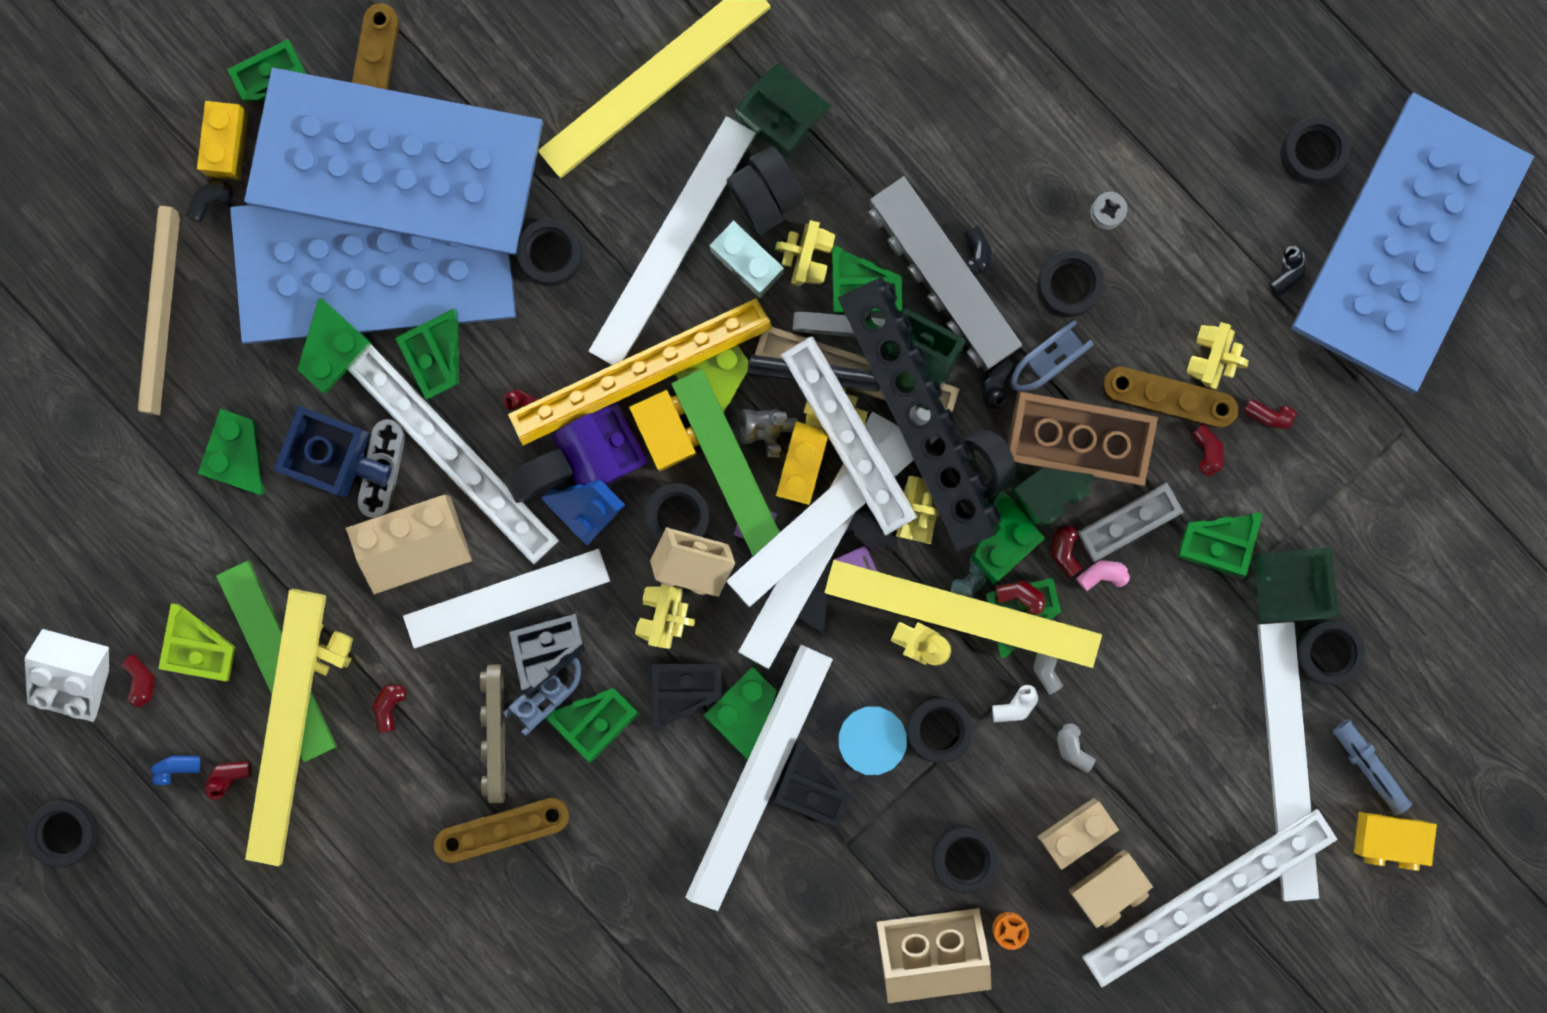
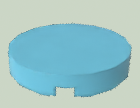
(872, 740)

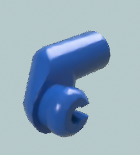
(174, 764)

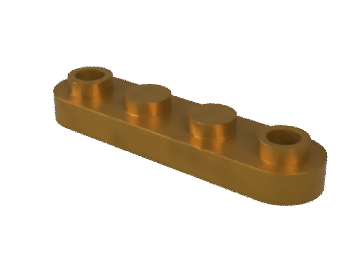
(376, 47)
(1170, 397)
(501, 830)

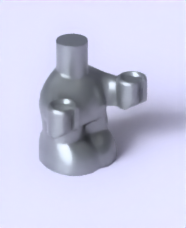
(765, 426)

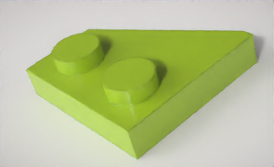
(723, 372)
(194, 647)

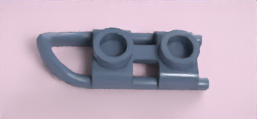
(1043, 363)
(527, 709)

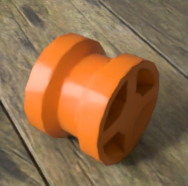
(1013, 936)

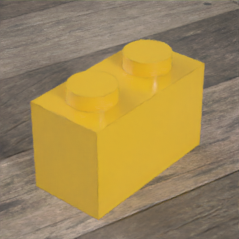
(222, 140)
(663, 430)
(802, 463)
(1395, 839)

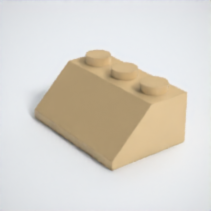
(409, 544)
(934, 955)

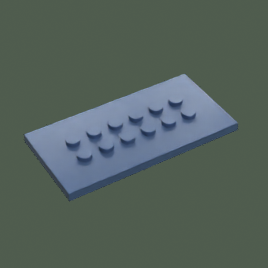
(394, 161)
(1412, 243)
(363, 272)

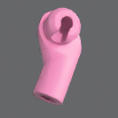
(1104, 570)

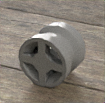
(1102, 214)

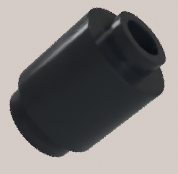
(869, 532)

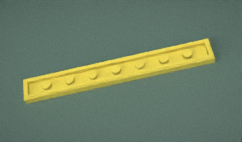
(650, 83)
(963, 613)
(285, 727)

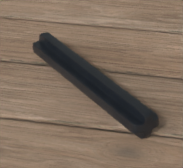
(847, 377)

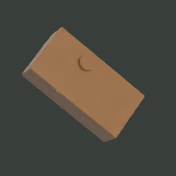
(1081, 437)

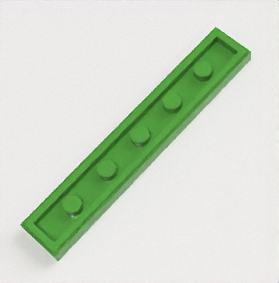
(726, 460)
(264, 639)

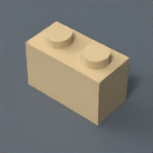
(692, 562)
(1078, 833)
(1111, 889)

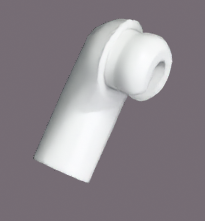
(1019, 707)

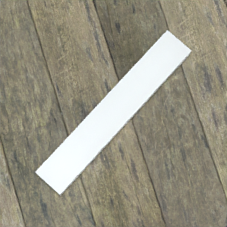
(849, 435)
(506, 598)

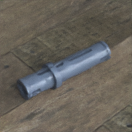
(1364, 756)

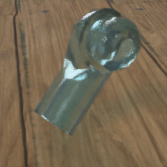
(972, 582)

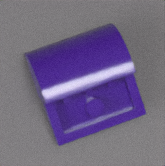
(600, 446)

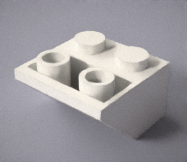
(66, 675)

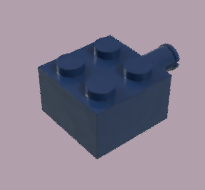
(328, 454)

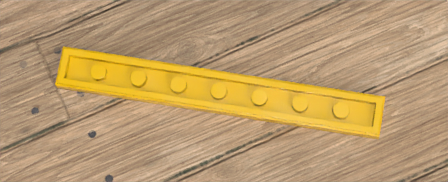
(639, 371)

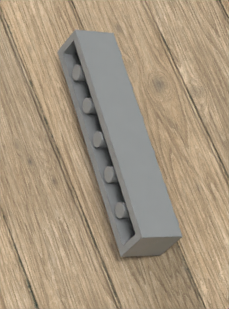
(944, 274)

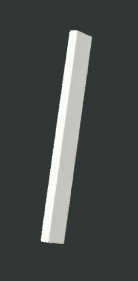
(672, 242)
(452, 454)
(814, 524)
(796, 586)
(1286, 746)
(759, 778)
(1209, 898)

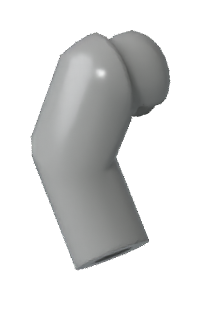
(1044, 669)
(1070, 748)

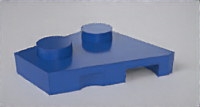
(585, 508)

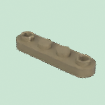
(494, 748)

